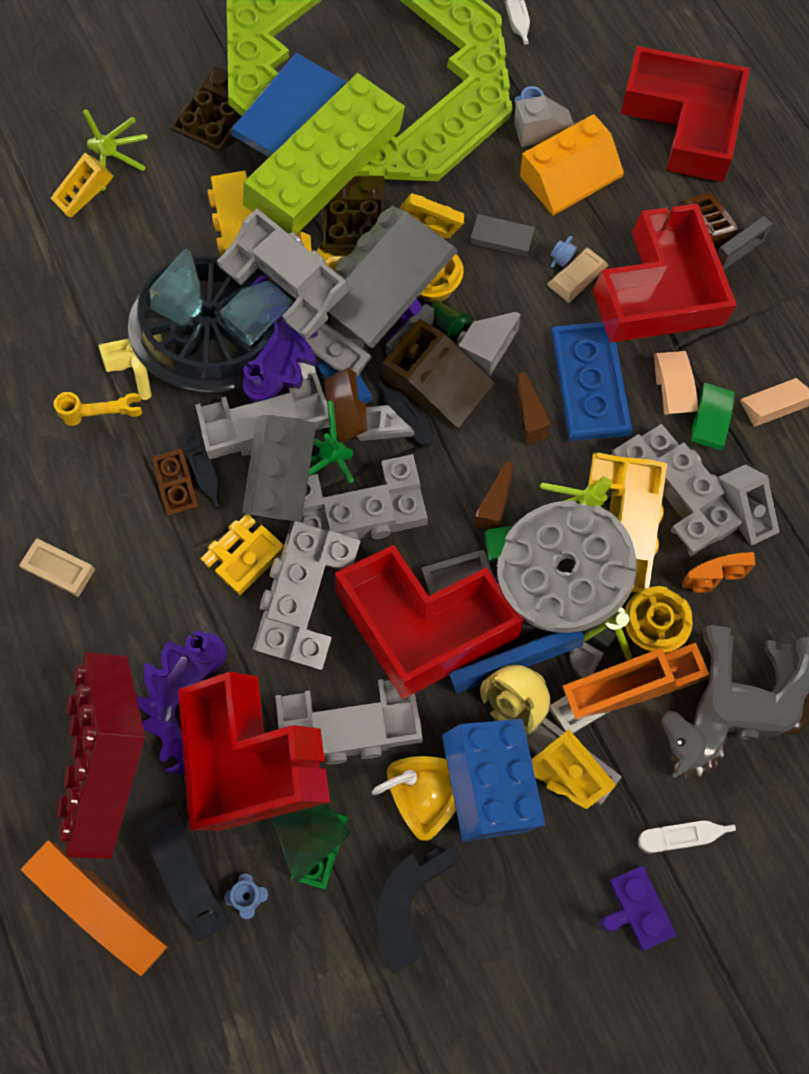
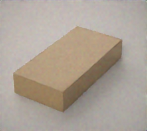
(57, 567)

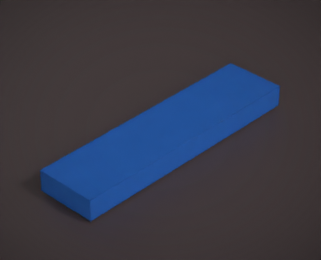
(524, 655)

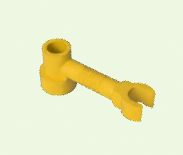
(72, 410)

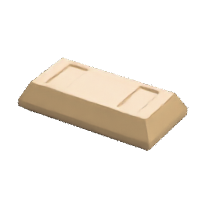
(577, 275)

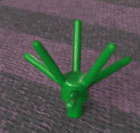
(331, 450)

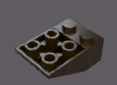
(207, 114)
(353, 212)
(436, 374)

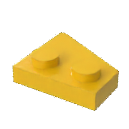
(438, 218)
(572, 771)

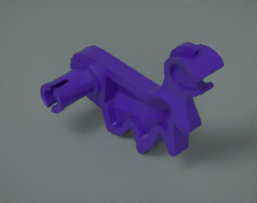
(277, 361)
(181, 668)

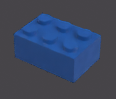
(492, 779)

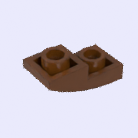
(348, 409)
(175, 482)

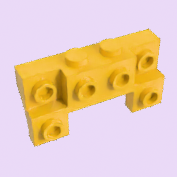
(636, 503)

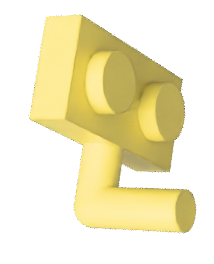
(120, 356)

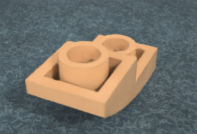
(677, 382)

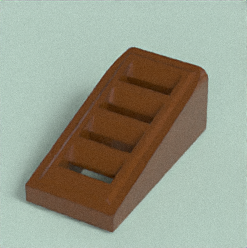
(726, 224)
(532, 414)
(492, 507)

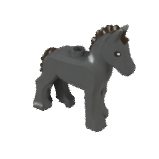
(738, 706)

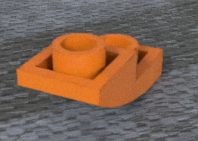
(710, 573)

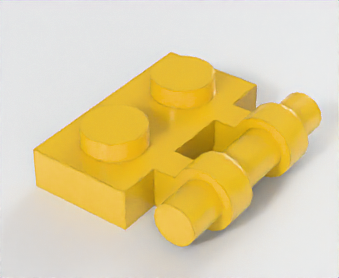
(249, 559)

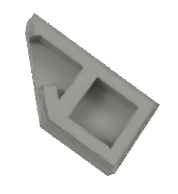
(384, 424)

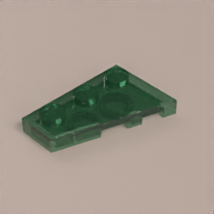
(309, 837)

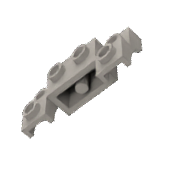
(289, 265)
(233, 429)
(687, 487)
(372, 510)
(294, 591)
(356, 729)

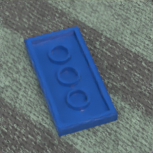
(286, 104)
(590, 382)

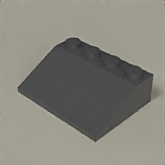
(387, 274)

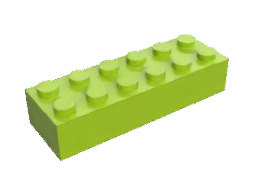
(323, 154)

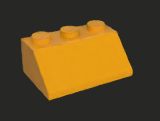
(571, 164)

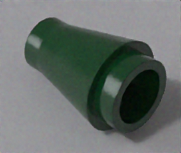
(450, 320)

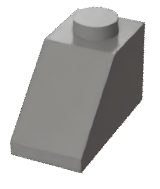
(539, 120)
(489, 339)
(751, 500)

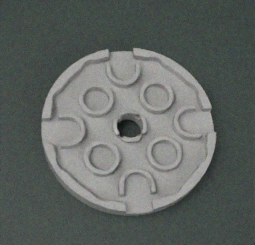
(559, 599)

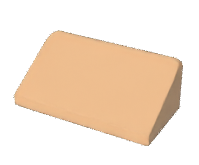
(776, 401)

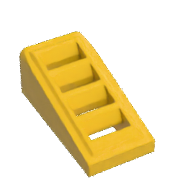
(95, 183)

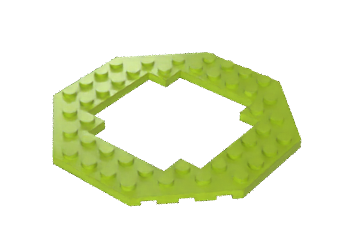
(438, 137)

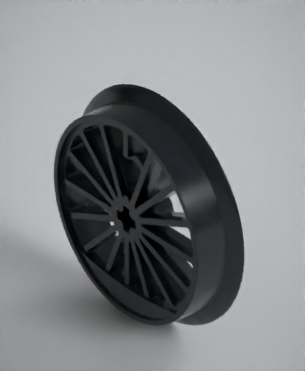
(204, 327)

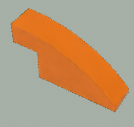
(636, 681)
(94, 907)

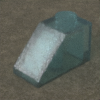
(177, 290)
(255, 310)

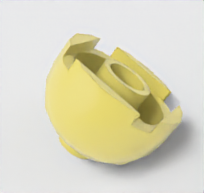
(517, 694)

